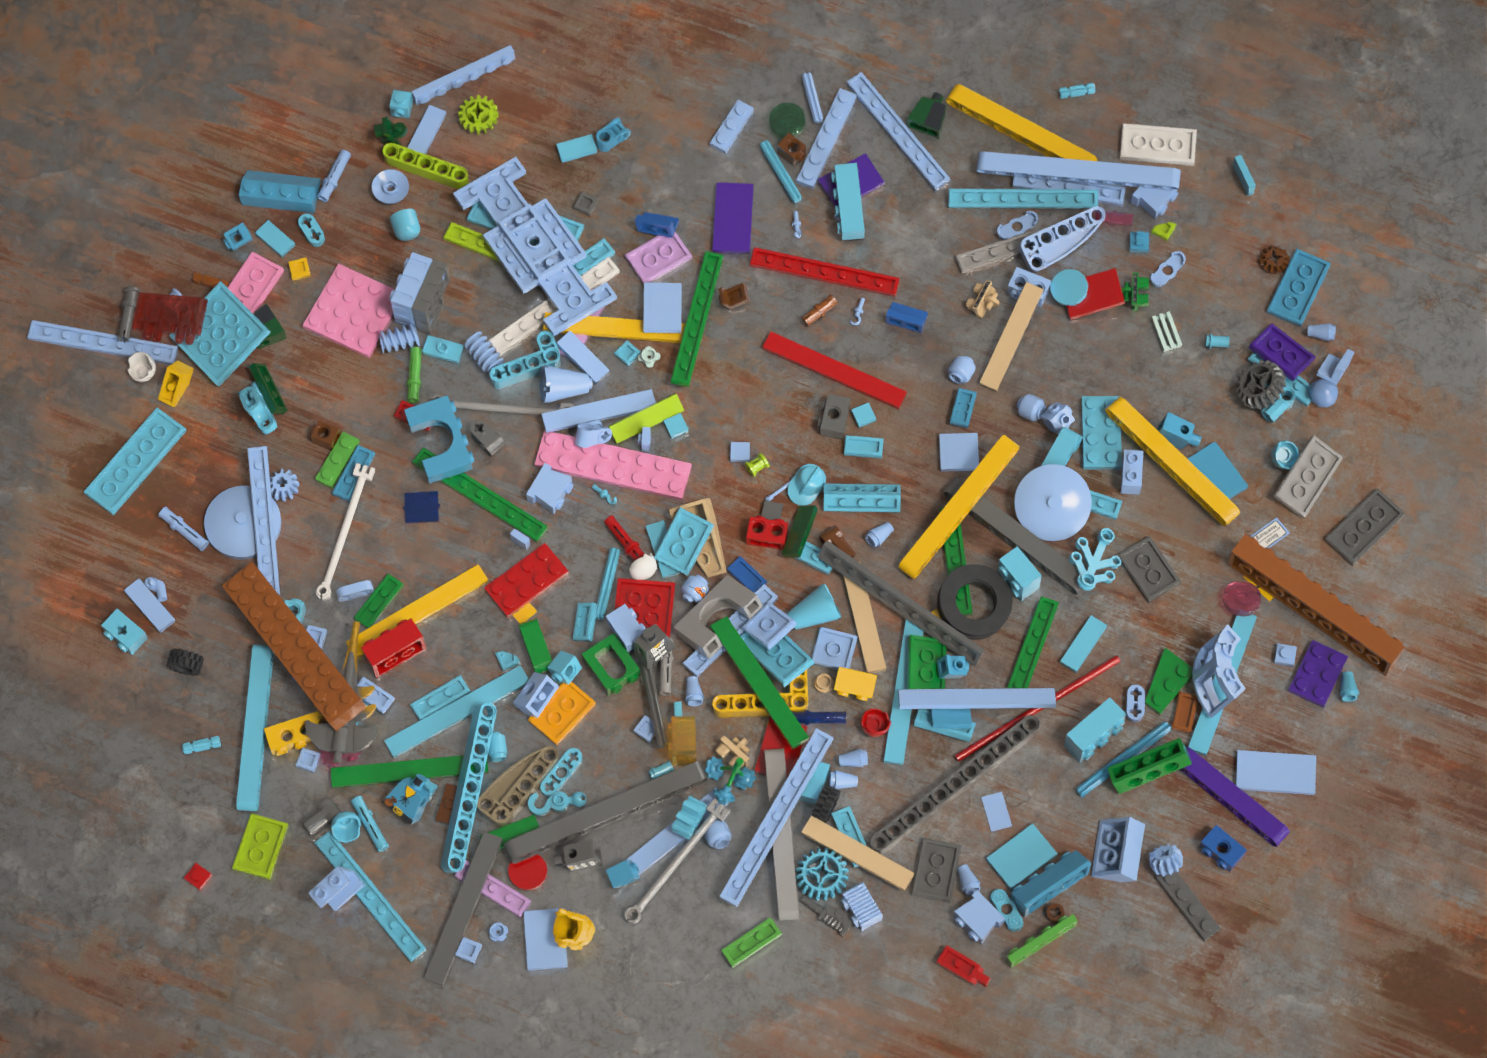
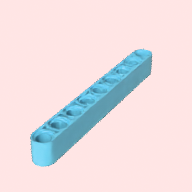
(254, 726)
(462, 794)

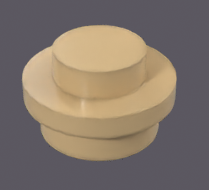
(824, 683)

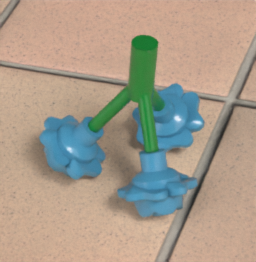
(742, 778)

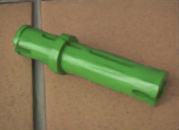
(413, 382)

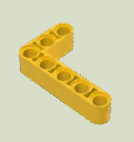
(751, 700)

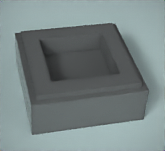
(585, 204)
(772, 510)

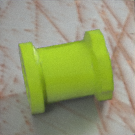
(756, 464)

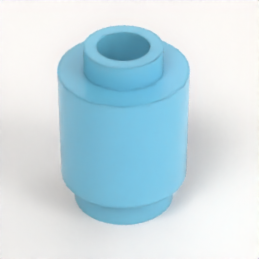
(497, 747)

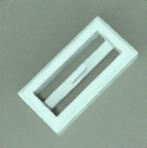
(1162, 317)

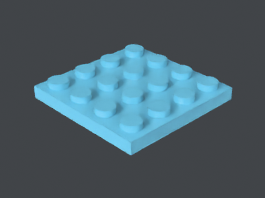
(227, 335)

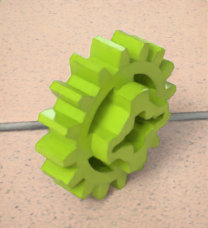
(469, 114)

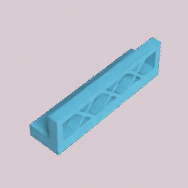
(862, 497)

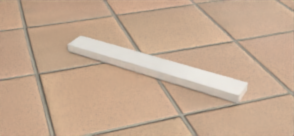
(534, 319)

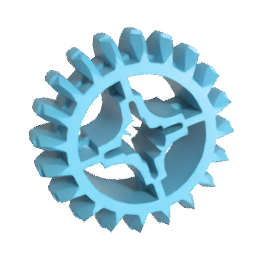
(814, 872)

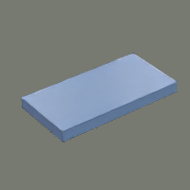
(1276, 772)

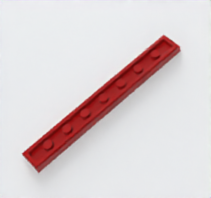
(824, 272)
(834, 370)

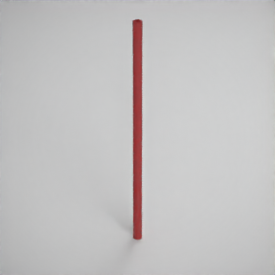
(1033, 711)

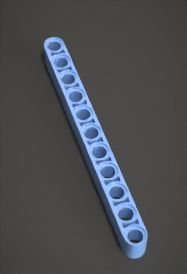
(1078, 170)

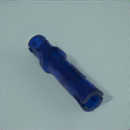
(820, 717)

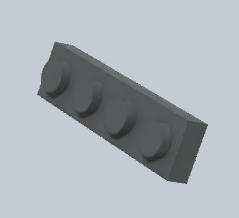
(1189, 905)

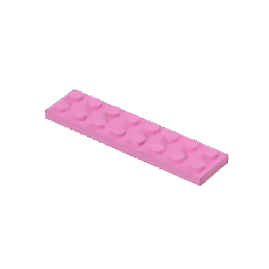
(614, 466)

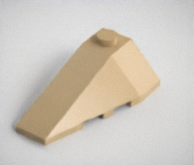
(711, 555)

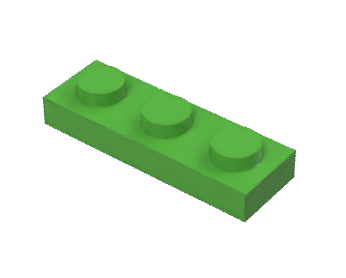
(337, 460)
(751, 942)

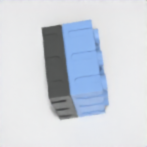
(420, 293)

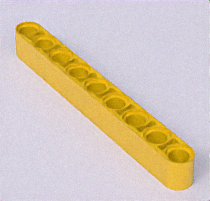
(1014, 125)
(1172, 461)
(958, 507)

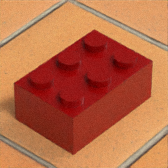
(393, 647)

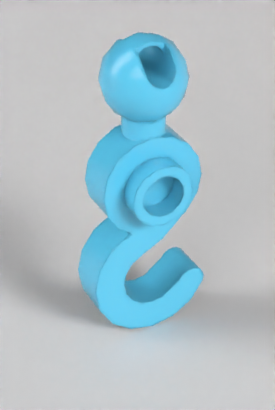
(557, 801)

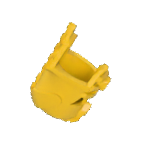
(572, 929)

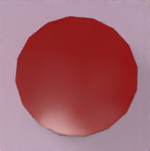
(528, 873)

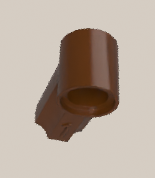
(836, 537)

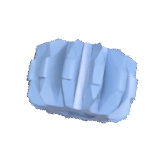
(289, 488)
(1166, 860)

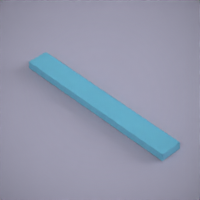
(1023, 198)
(456, 712)
(900, 717)
(1207, 726)
(373, 899)

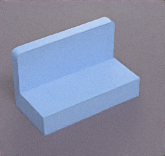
(1334, 367)

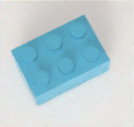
(1095, 730)

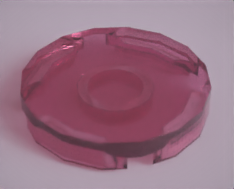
(1242, 598)

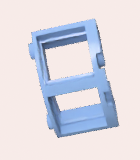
(1216, 660)

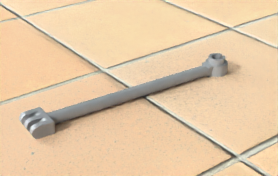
(503, 408)
(715, 813)

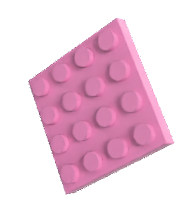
(351, 311)

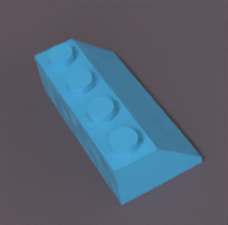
(279, 191)
(1051, 882)

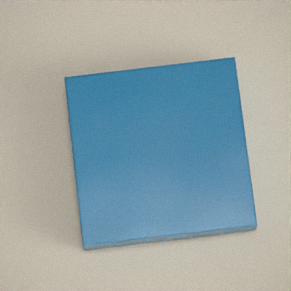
(951, 718)

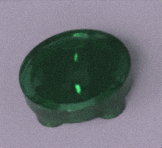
(787, 119)

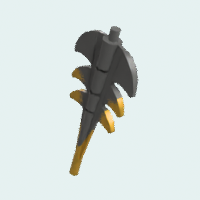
(349, 737)

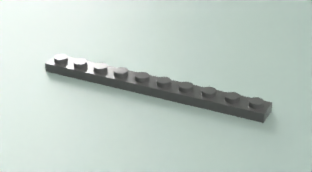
(901, 603)

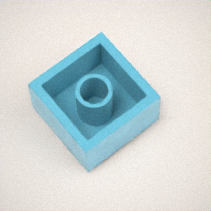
(1019, 574)

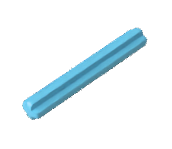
(780, 171)
(607, 582)

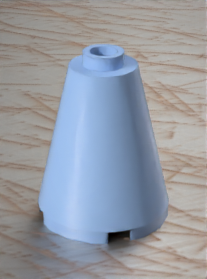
(562, 383)

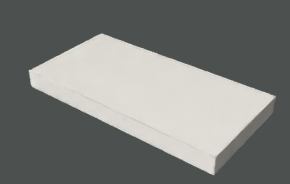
(1158, 144)

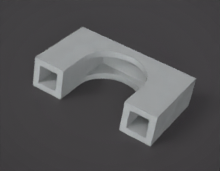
(725, 595)

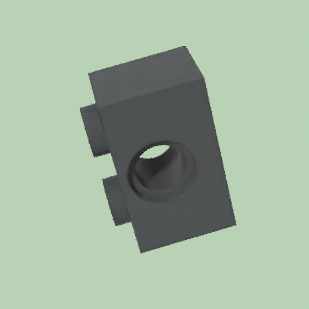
(834, 427)

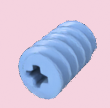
(399, 338)
(482, 353)

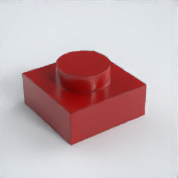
(198, 876)

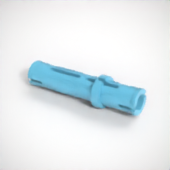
(360, 805)

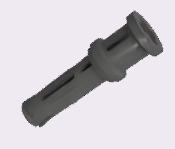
(129, 307)

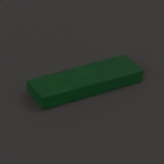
(268, 388)
(799, 531)

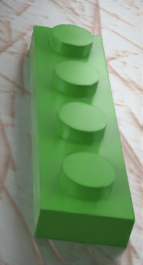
(1047, 935)

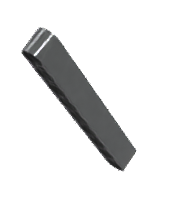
(1017, 535)

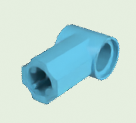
(1273, 411)

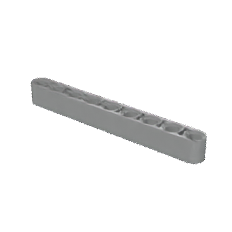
(783, 845)

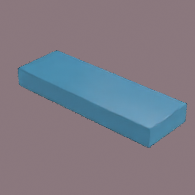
(347, 482)

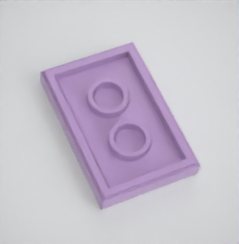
(658, 257)

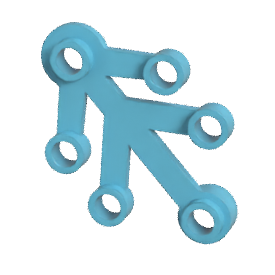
(1094, 561)

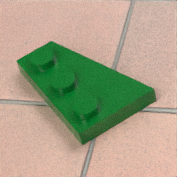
(1168, 681)

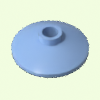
(390, 179)

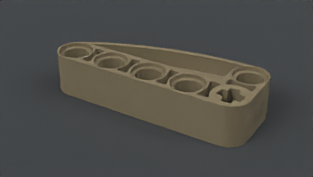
(509, 786)

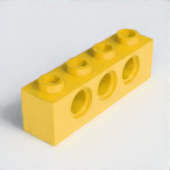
(294, 727)

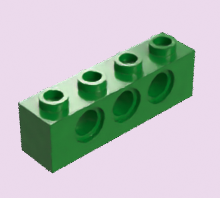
(1149, 765)

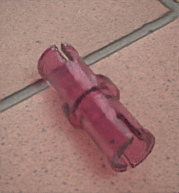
(1116, 218)

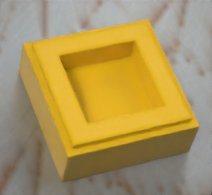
(299, 269)

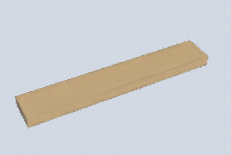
(1011, 336)
(865, 627)
(857, 853)

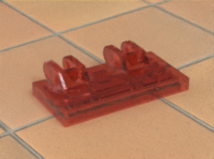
(168, 313)

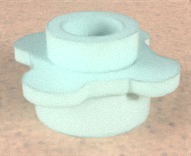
(648, 351)

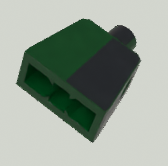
(928, 116)
(267, 317)

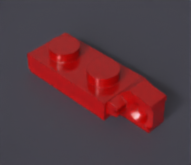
(962, 966)

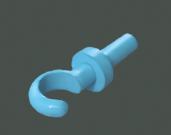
(604, 494)

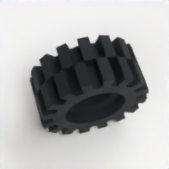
(185, 662)
(826, 803)

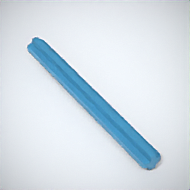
(1134, 750)

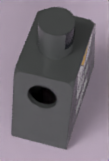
(652, 646)
(580, 856)

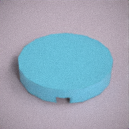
(1069, 287)

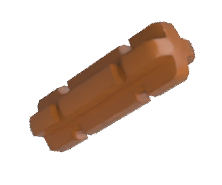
(208, 281)

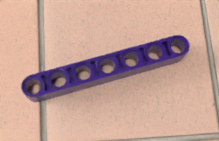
(1235, 799)

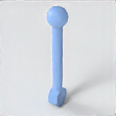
(770, 497)

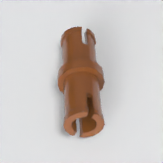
(819, 310)

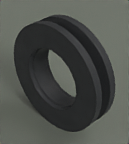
(984, 577)

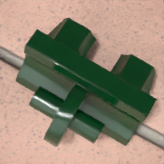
(389, 131)

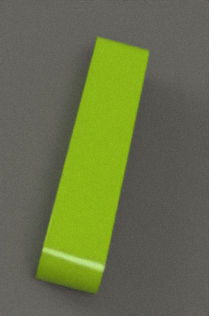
(419, 160)

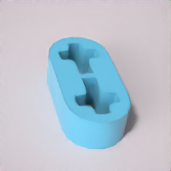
(308, 231)

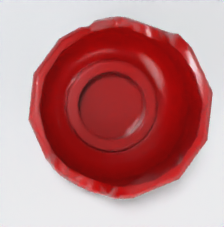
(875, 722)

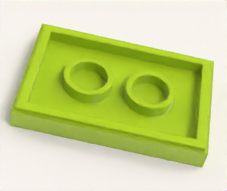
(260, 846)

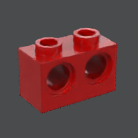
(766, 538)

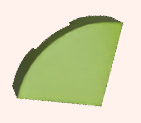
(1164, 230)

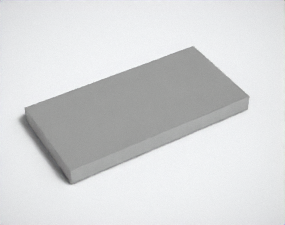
(1308, 476)

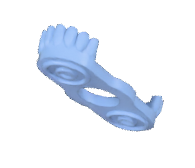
(1028, 221)
(1176, 261)

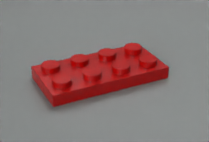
(526, 580)

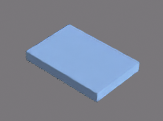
(662, 308)
(540, 943)

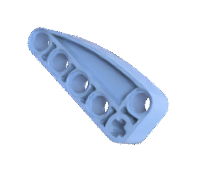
(1059, 245)

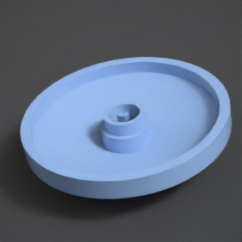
(1052, 502)
(231, 523)

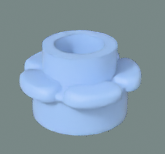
(498, 927)

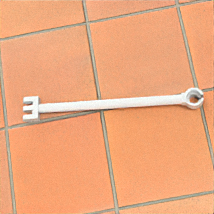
(362, 476)

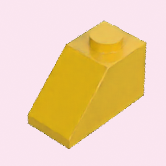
(175, 383)

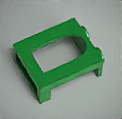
(611, 685)

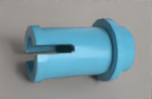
(1216, 341)
(660, 770)

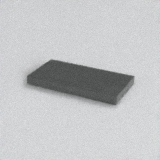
(1364, 527)

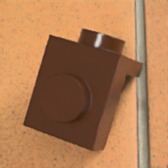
(734, 296)

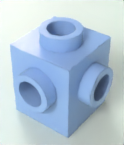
(1057, 417)

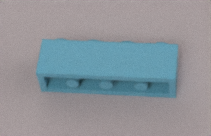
(849, 201)

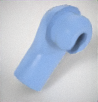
(158, 587)

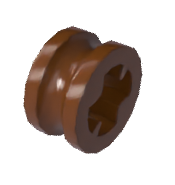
(1052, 907)

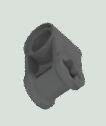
(488, 439)

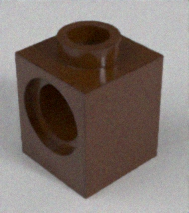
(791, 142)
(326, 442)

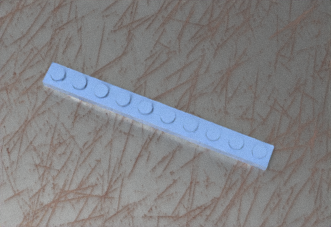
(776, 817)

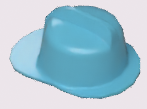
(806, 484)

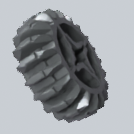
(1272, 383)

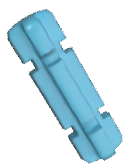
(1077, 90)
(201, 745)

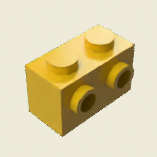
(855, 683)

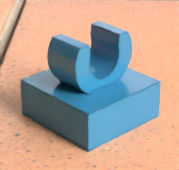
(1139, 241)

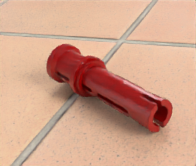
(632, 547)

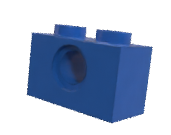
(1216, 838)

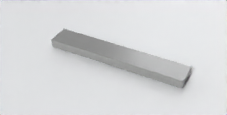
(997, 251)

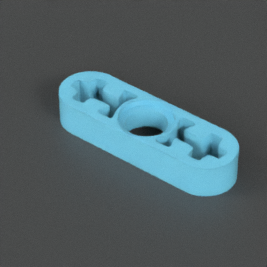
(560, 764)

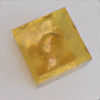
(683, 737)

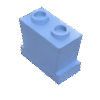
(1153, 199)
(549, 488)
(978, 917)

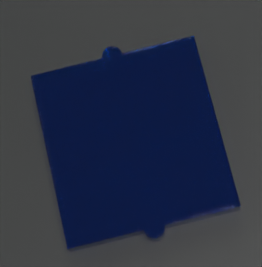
(421, 507)

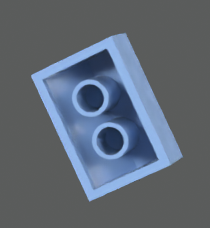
(1118, 849)

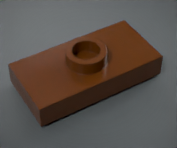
(446, 805)

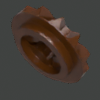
(1269, 265)

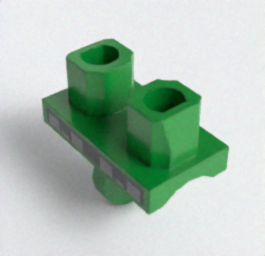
(1138, 283)

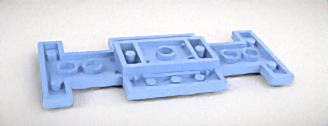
(548, 261)

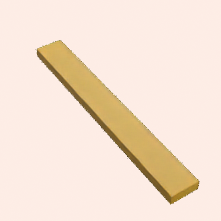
(618, 329)
(427, 604)

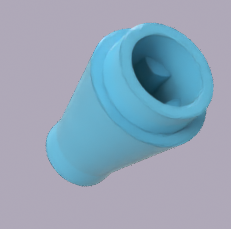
(1348, 690)

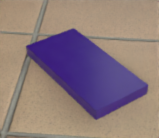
(733, 218)

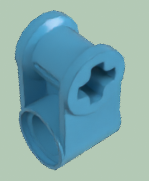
(614, 132)

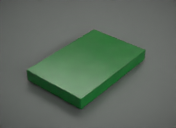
(922, 663)

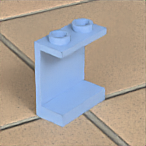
(337, 888)

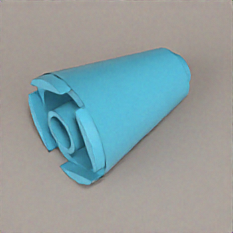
(815, 609)

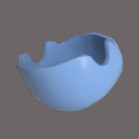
(1323, 393)

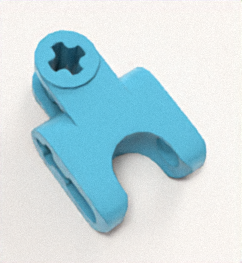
(257, 408)

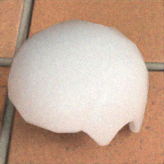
(141, 367)
(643, 567)

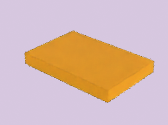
(563, 712)

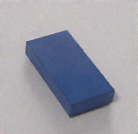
(746, 574)

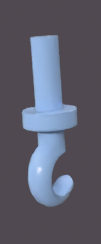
(796, 224)
(858, 311)

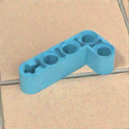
(523, 363)
(1063, 447)

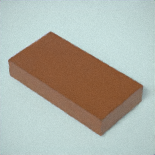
(1184, 712)

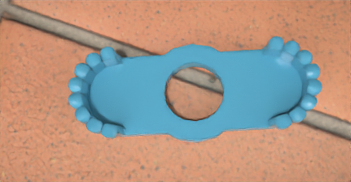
(1014, 919)

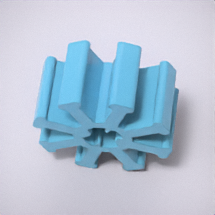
(689, 817)

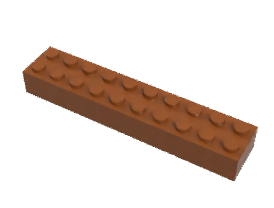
(1316, 605)
(294, 646)

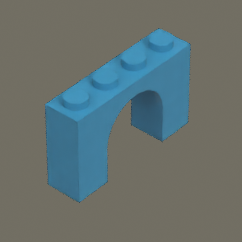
(441, 413)

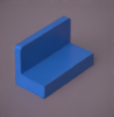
(656, 224)
(906, 317)

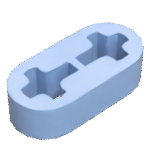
(355, 590)
(1140, 703)

